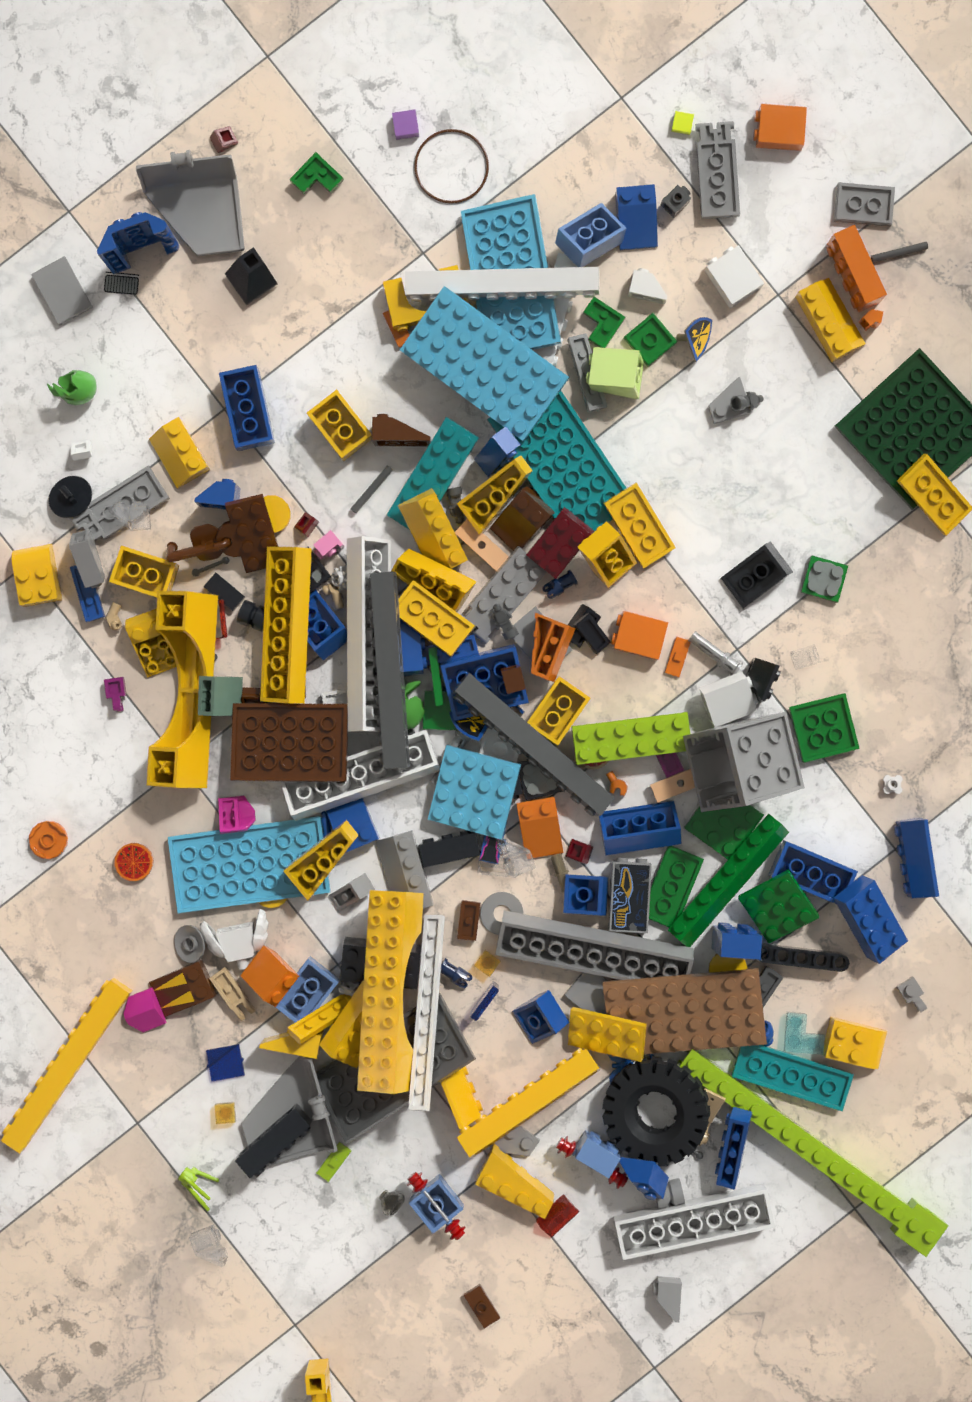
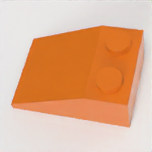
(540, 826)

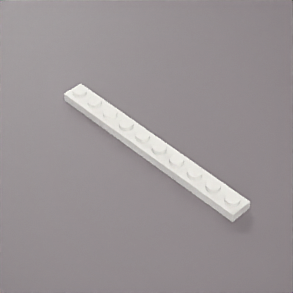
(426, 1013)

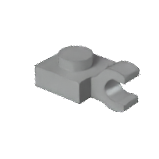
(911, 991)

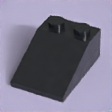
(756, 574)

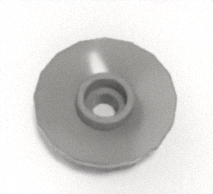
(189, 943)

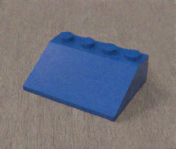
(486, 669)

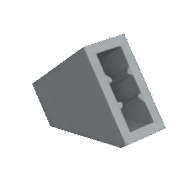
(87, 558)

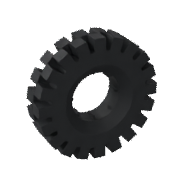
(647, 1142)

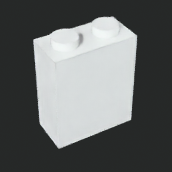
(733, 276)
(729, 699)

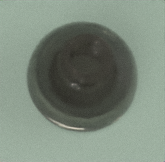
(391, 1202)

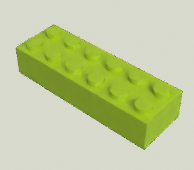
(630, 738)

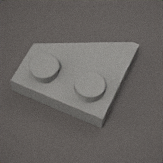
(721, 408)
(517, 1142)

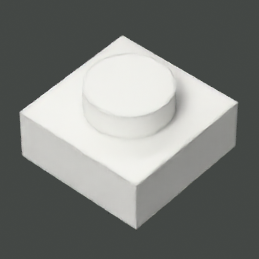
(81, 450)

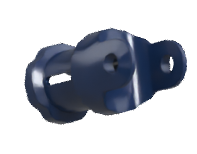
(557, 586)
(455, 974)

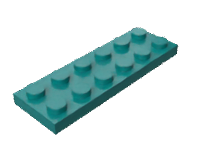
(437, 465)
(793, 1075)

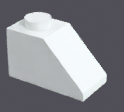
(646, 287)

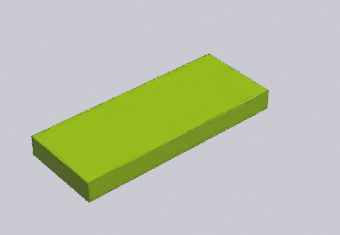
(333, 1162)

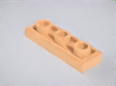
(490, 554)
(668, 787)

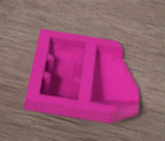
(235, 814)
(144, 1011)

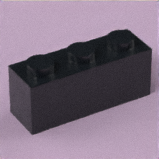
(449, 848)

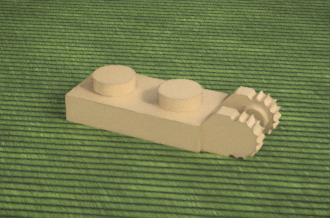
(231, 992)

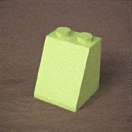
(616, 372)

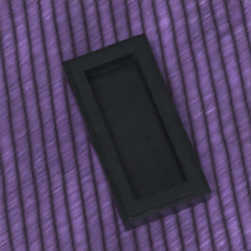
(225, 591)
(591, 633)

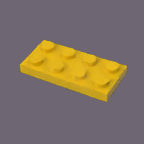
(935, 494)
(639, 525)
(433, 619)
(607, 1034)

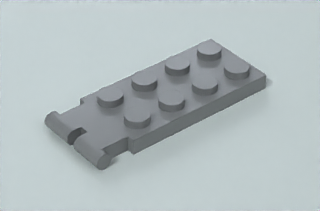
(717, 171)
(139, 487)
(506, 587)

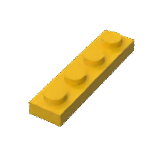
(318, 1019)

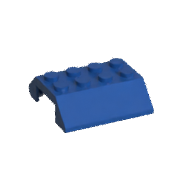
(131, 235)

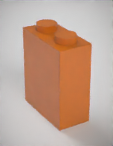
(780, 127)
(639, 635)
(269, 976)

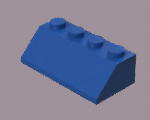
(640, 828)
(917, 858)

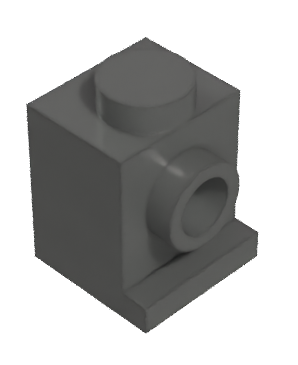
(674, 206)

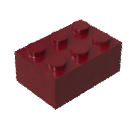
(559, 542)

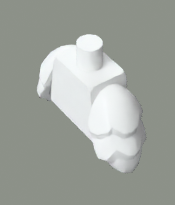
(237, 941)

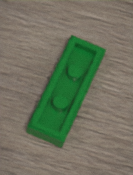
(435, 676)

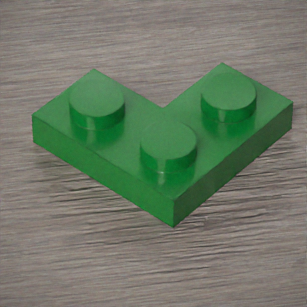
(316, 170)
(607, 319)

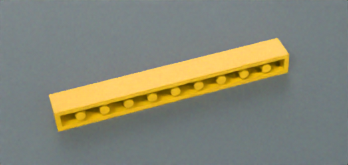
(66, 1065)

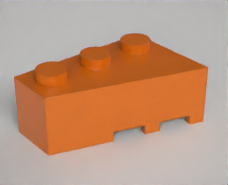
(550, 646)

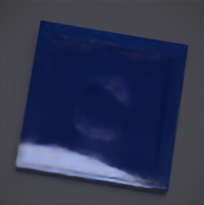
(484, 1001)

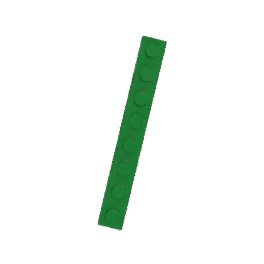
(728, 880)

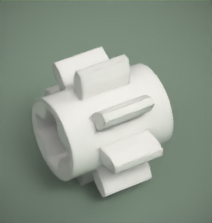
(339, 577)

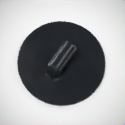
(70, 496)

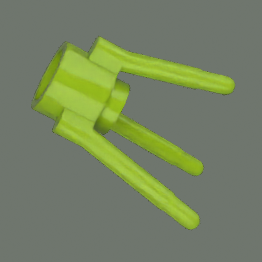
(188, 1180)

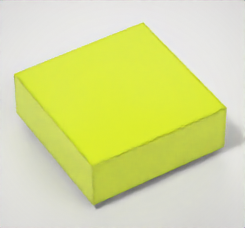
(682, 122)

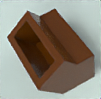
(251, 695)

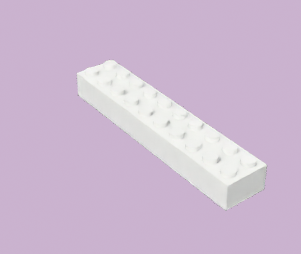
(364, 557)

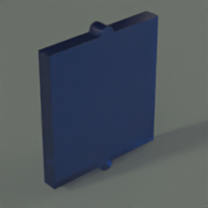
(225, 1062)

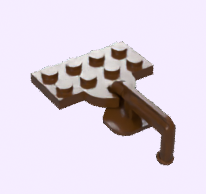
(247, 528)

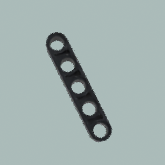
(810, 958)

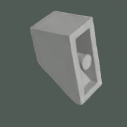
(351, 892)
(669, 1295)

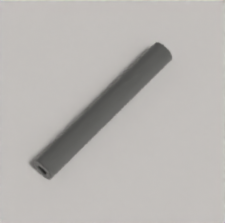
(899, 252)
(371, 489)

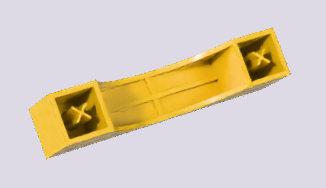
(189, 627)
(384, 1045)

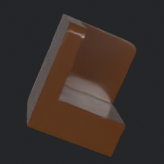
(513, 678)

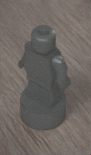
(751, 401)
(455, 496)
(502, 617)

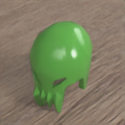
(77, 387)
(414, 706)

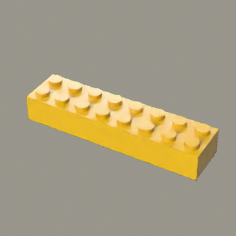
(285, 624)
(528, 1103)

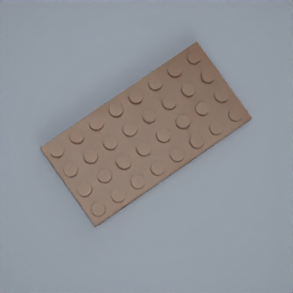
(692, 1009)

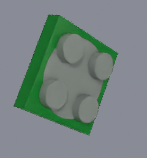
(824, 579)

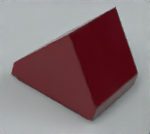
(306, 524)

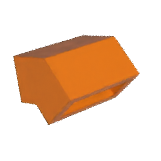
(871, 319)

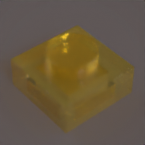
(487, 963)
(225, 1113)

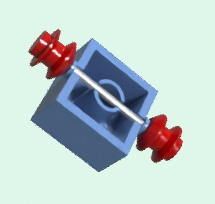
(596, 1154)
(436, 1204)

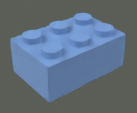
(590, 235)
(308, 991)

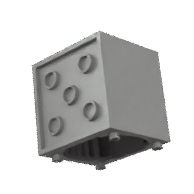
(743, 762)

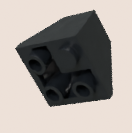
(250, 276)
(762, 676)

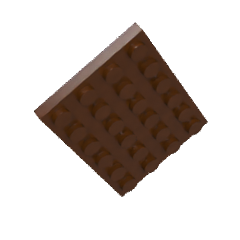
(289, 742)

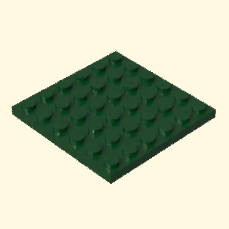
(908, 417)

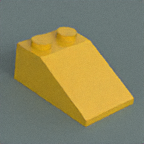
(286, 1044)

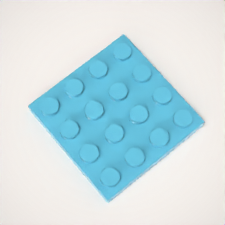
(474, 792)

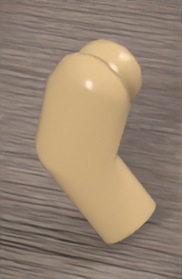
(335, 594)
(112, 617)

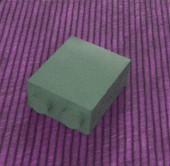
(218, 695)

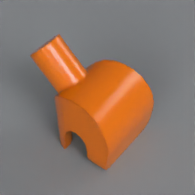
(617, 783)

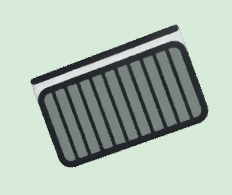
(121, 283)

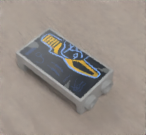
(630, 895)

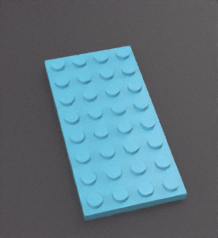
(512, 238)
(484, 363)
(240, 866)

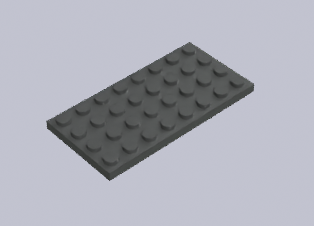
(361, 1110)

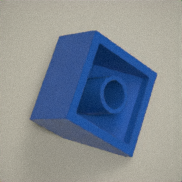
(219, 494)
(585, 895)
(540, 1017)
(646, 1177)

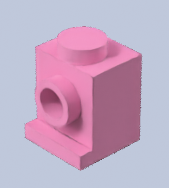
(327, 545)

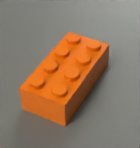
(856, 269)

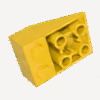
(149, 644)

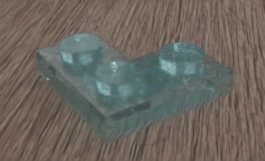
(796, 1037)

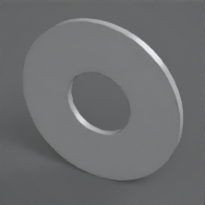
(491, 903)

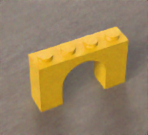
(400, 310)
(318, 1380)

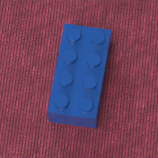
(246, 408)
(812, 871)
(870, 919)
(736, 941)

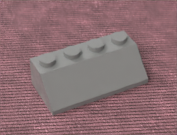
(404, 866)

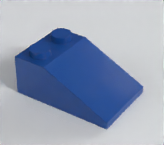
(638, 213)
(325, 629)
(359, 818)

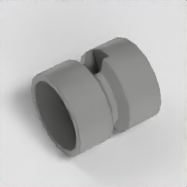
(673, 1194)

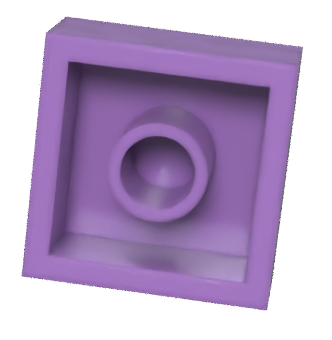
(405, 124)

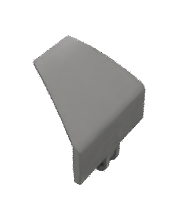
(197, 200)
(298, 1086)

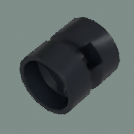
(251, 615)

